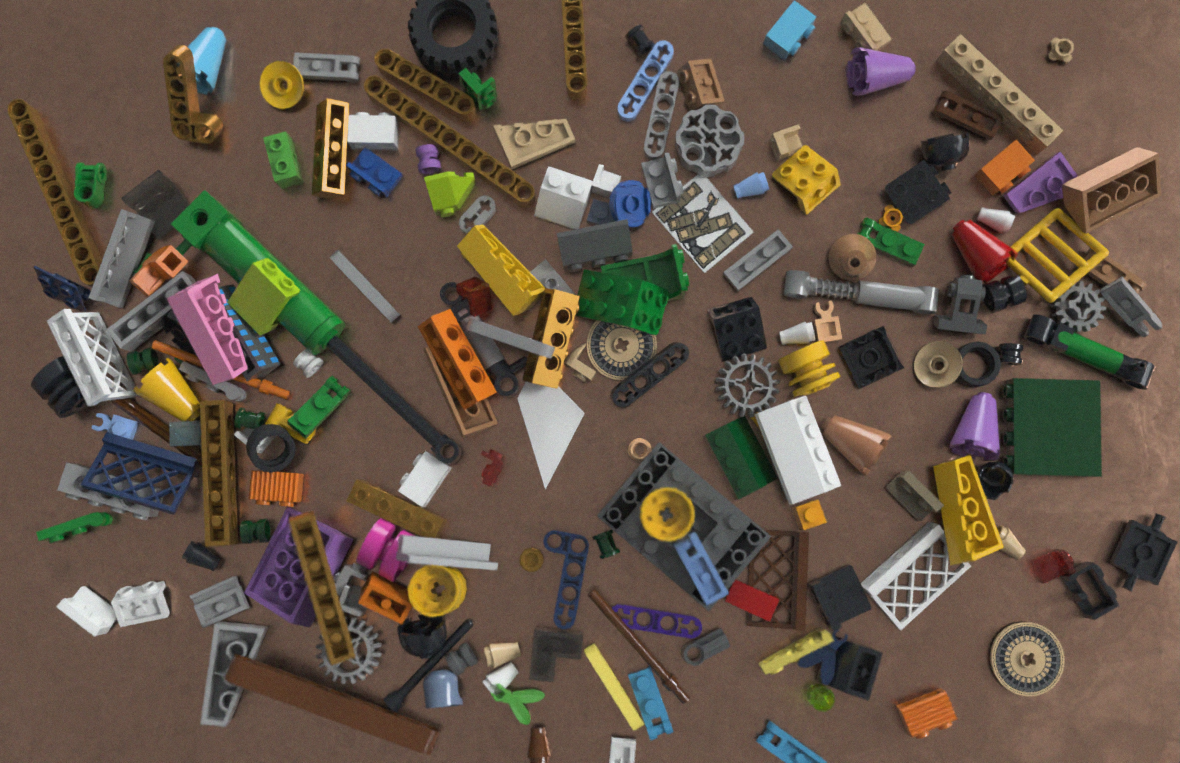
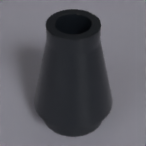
(200, 556)

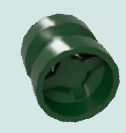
(141, 361)
(255, 531)

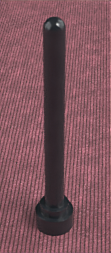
(395, 699)

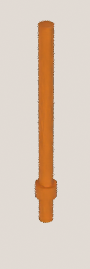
(265, 386)

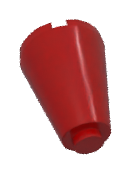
(982, 250)

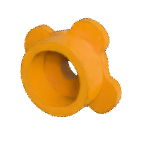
(886, 221)

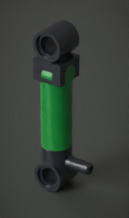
(1063, 339)

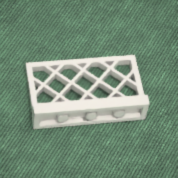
(84, 362)
(900, 561)

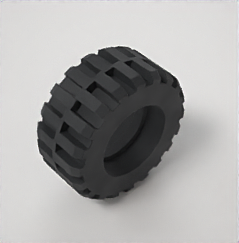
(453, 59)

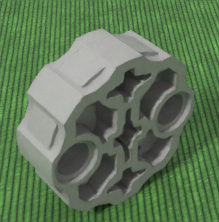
(724, 141)

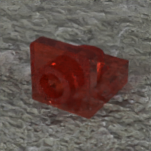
(492, 471)
(1053, 565)

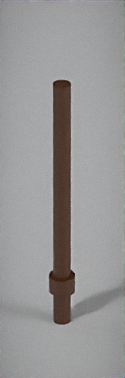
(669, 681)

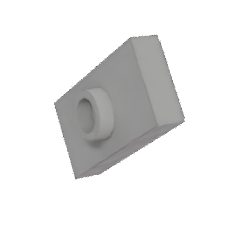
(550, 278)

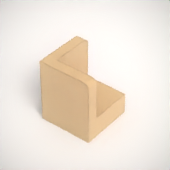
(786, 142)

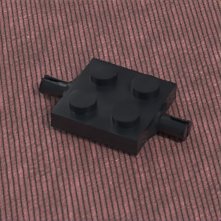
(1143, 552)

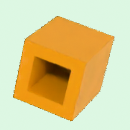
(809, 514)

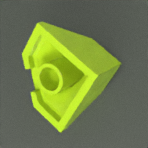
(449, 191)

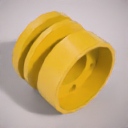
(809, 368)
(679, 507)
(423, 590)

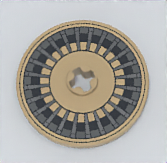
(613, 362)
(1032, 677)

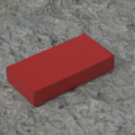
(752, 600)

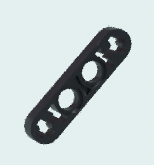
(651, 377)

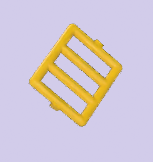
(1066, 281)

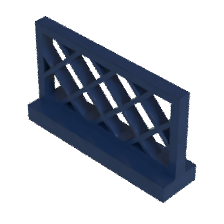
(146, 454)

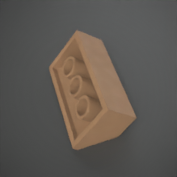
(1113, 189)

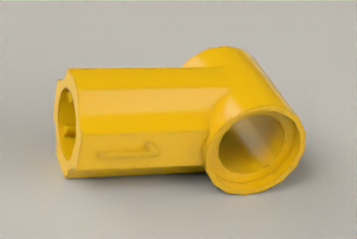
(280, 416)

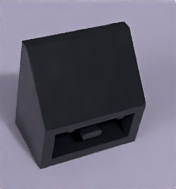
(854, 669)

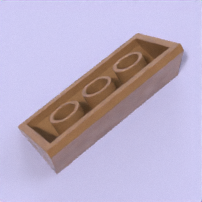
(467, 421)

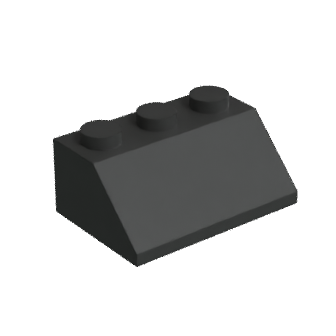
(595, 245)

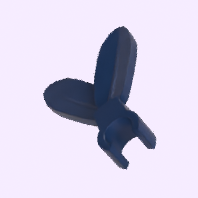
(826, 655)

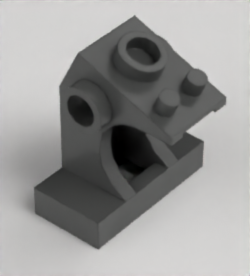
(965, 288)

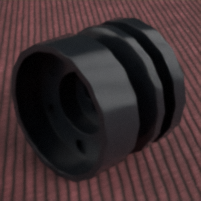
(59, 387)

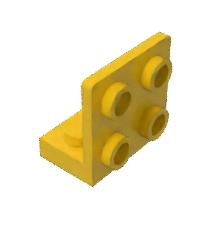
(808, 178)

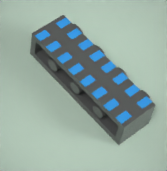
(255, 348)

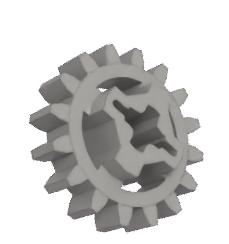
(1086, 300)

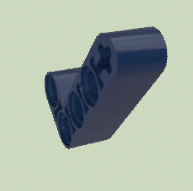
(566, 579)

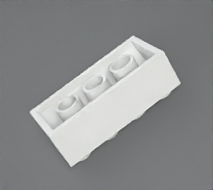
(797, 450)

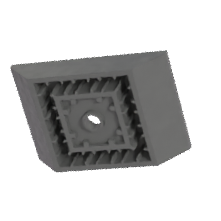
(722, 528)

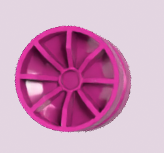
(381, 546)

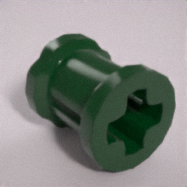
(249, 419)
(606, 544)

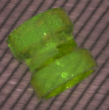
(824, 700)

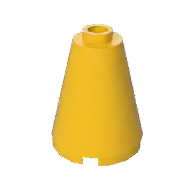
(170, 392)

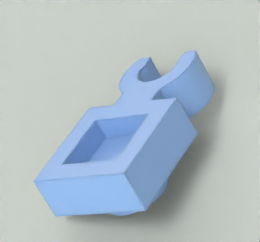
(118, 425)

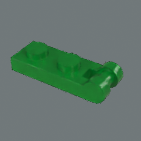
(892, 242)
(318, 407)
(76, 527)

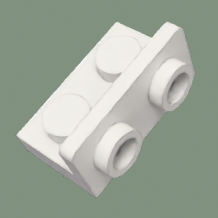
(140, 603)
(89, 611)

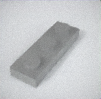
(757, 260)

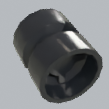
(1008, 292)

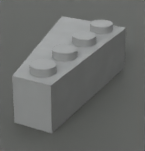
(221, 696)

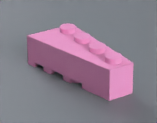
(209, 329)

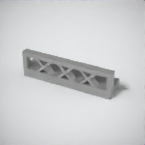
(121, 258)
(444, 552)

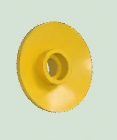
(272, 84)

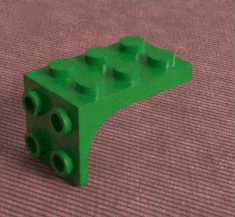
(659, 269)
(622, 301)

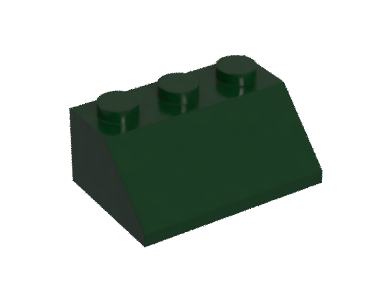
(740, 457)

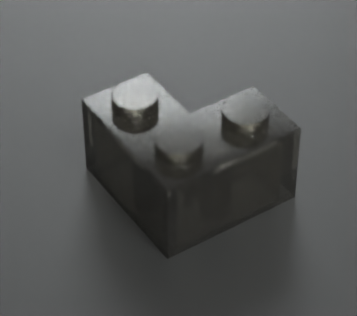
(549, 645)

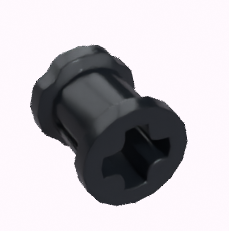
(640, 40)

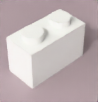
(373, 131)
(424, 478)

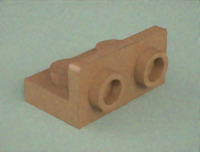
(700, 84)

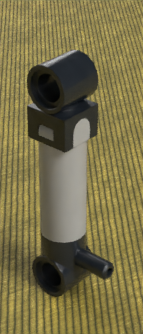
(483, 346)

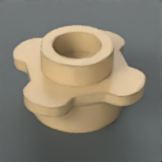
(1064, 44)

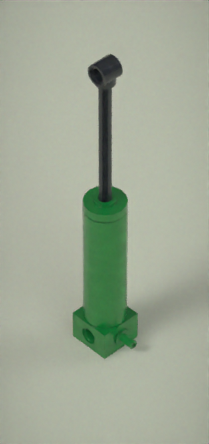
(221, 236)

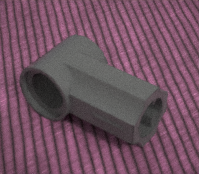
(707, 646)

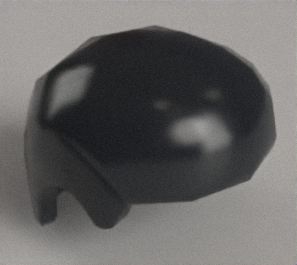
(995, 479)

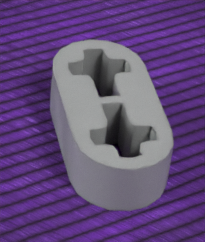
(473, 211)

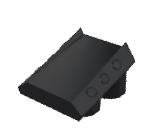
(871, 357)

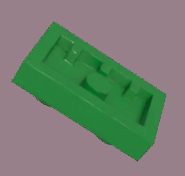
(482, 95)

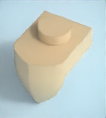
(580, 370)

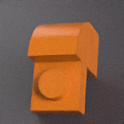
(157, 268)

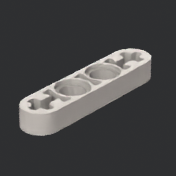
(660, 115)
(364, 286)
(510, 338)

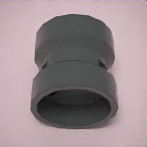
(461, 659)

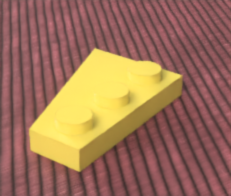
(794, 651)

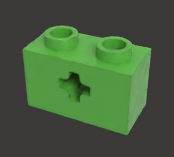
(283, 160)

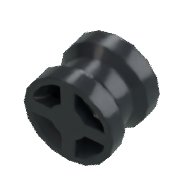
(1011, 354)

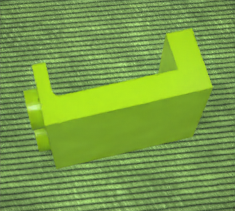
(262, 295)

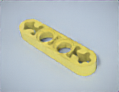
(614, 686)

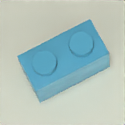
(789, 30)

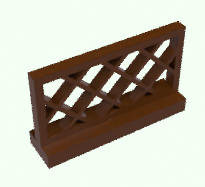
(798, 586)

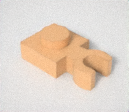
(827, 327)

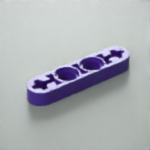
(655, 618)

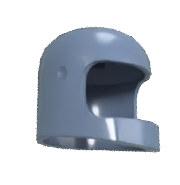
(441, 689)

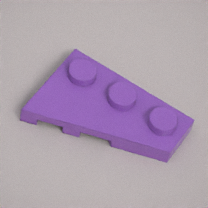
(1041, 185)

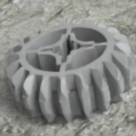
(759, 387)
(364, 664)

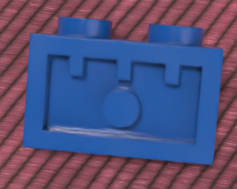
(375, 172)

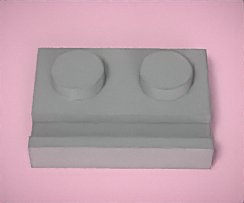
(219, 601)

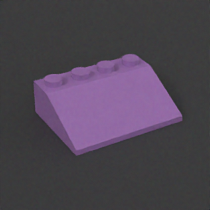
(280, 577)

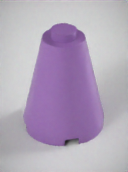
(877, 70)
(978, 429)

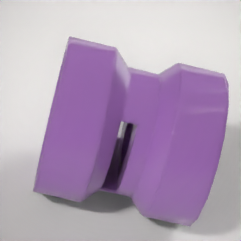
(428, 159)

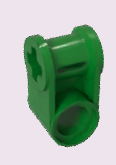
(90, 179)

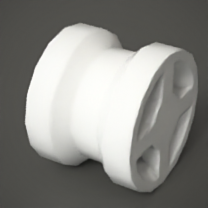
(308, 363)

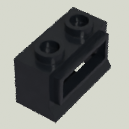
(1105, 592)

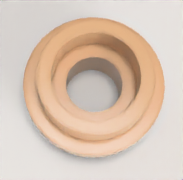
(639, 442)

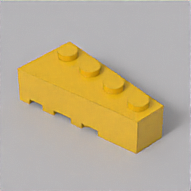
(501, 270)
(965, 512)

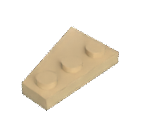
(533, 140)

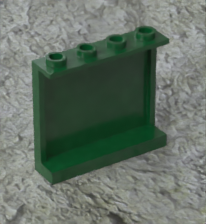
(1053, 427)

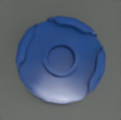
(630, 202)

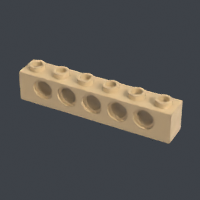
(999, 94)

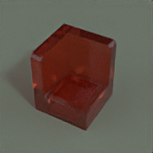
(477, 293)

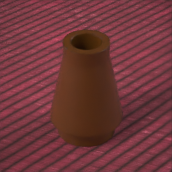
(538, 746)

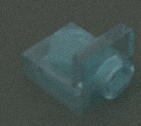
(185, 433)

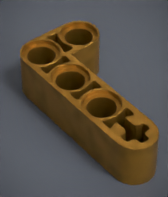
(180, 66)

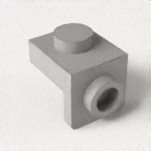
(347, 575)

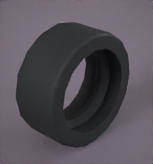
(993, 360)
(275, 464)

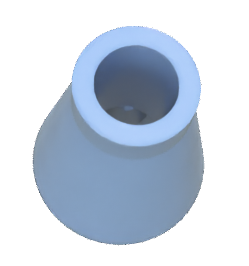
(751, 186)

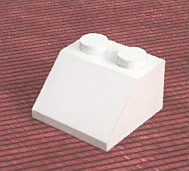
(563, 198)

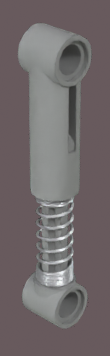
(919, 299)

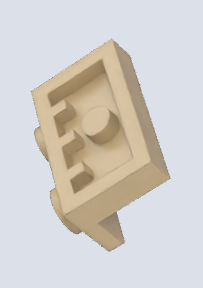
(865, 28)

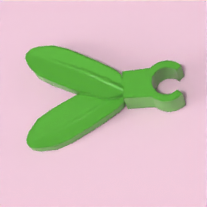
(516, 701)

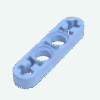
(645, 81)

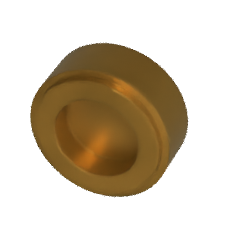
(531, 559)

